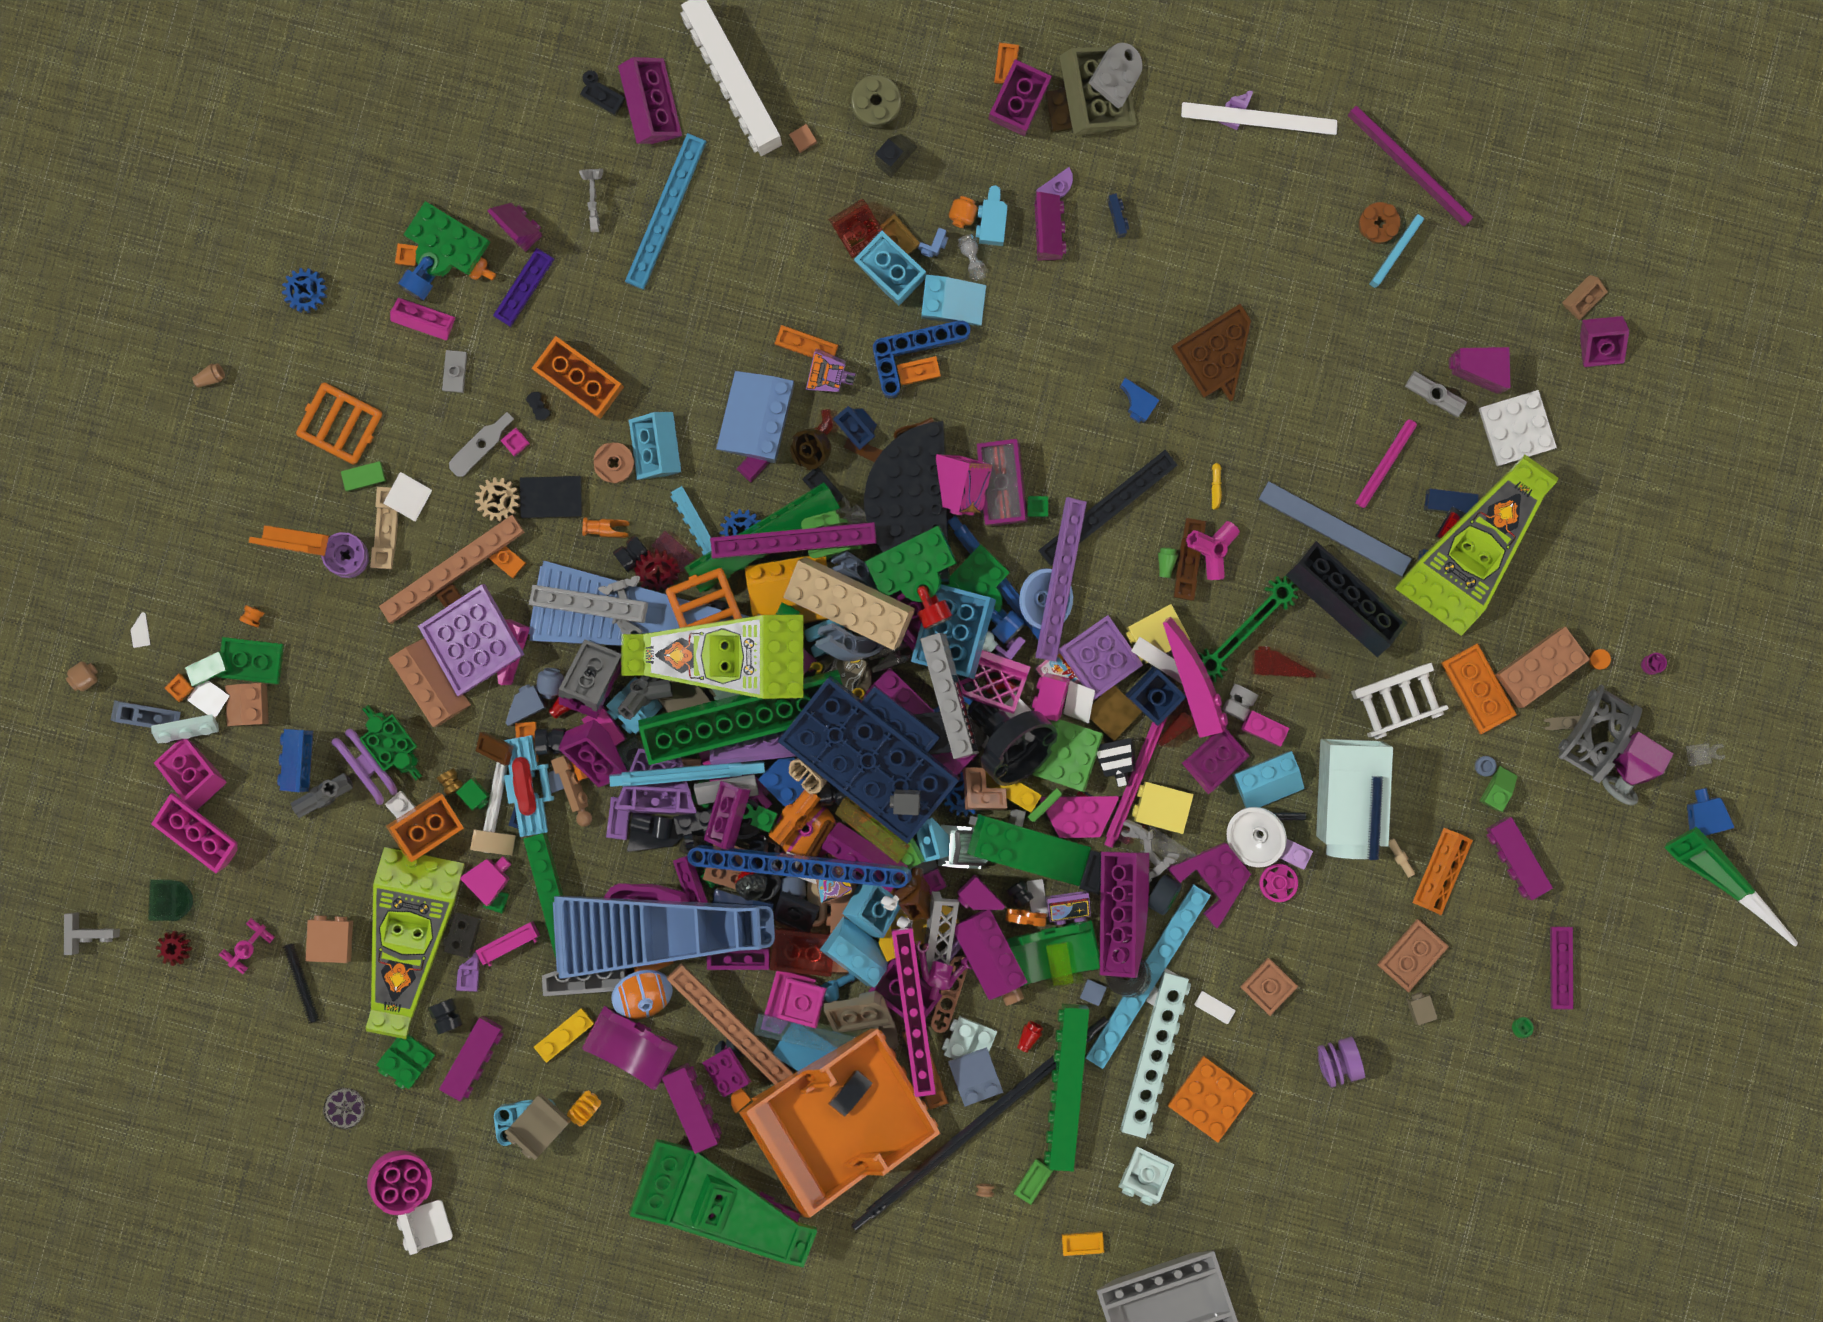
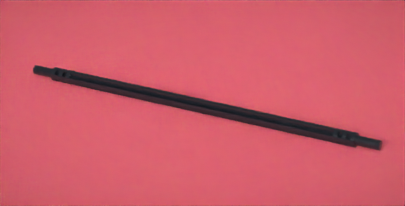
(965, 1135)

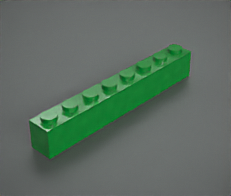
(789, 517)
(1067, 1087)

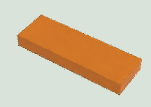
(803, 343)

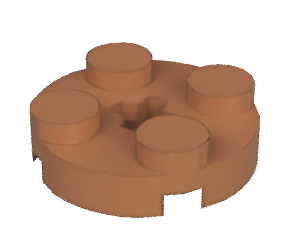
(613, 450)

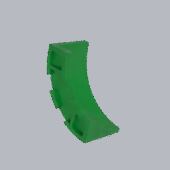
(1032, 952)

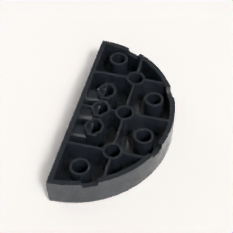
(905, 489)

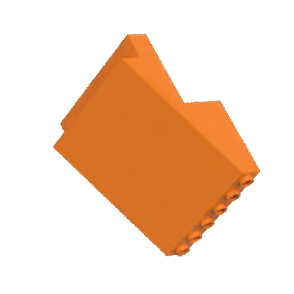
(826, 1153)

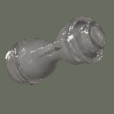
(969, 248)

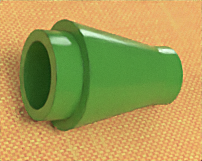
(1167, 559)

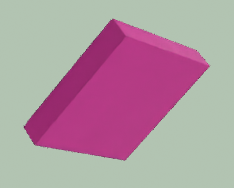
(801, 1002)

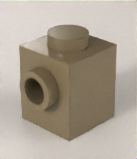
(1421, 1008)

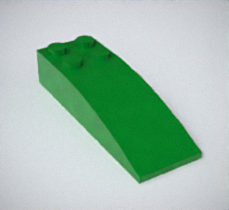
(1028, 850)

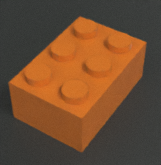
(424, 827)

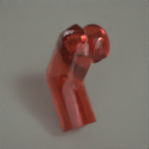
(826, 424)

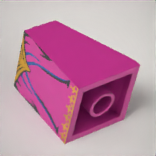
(963, 483)

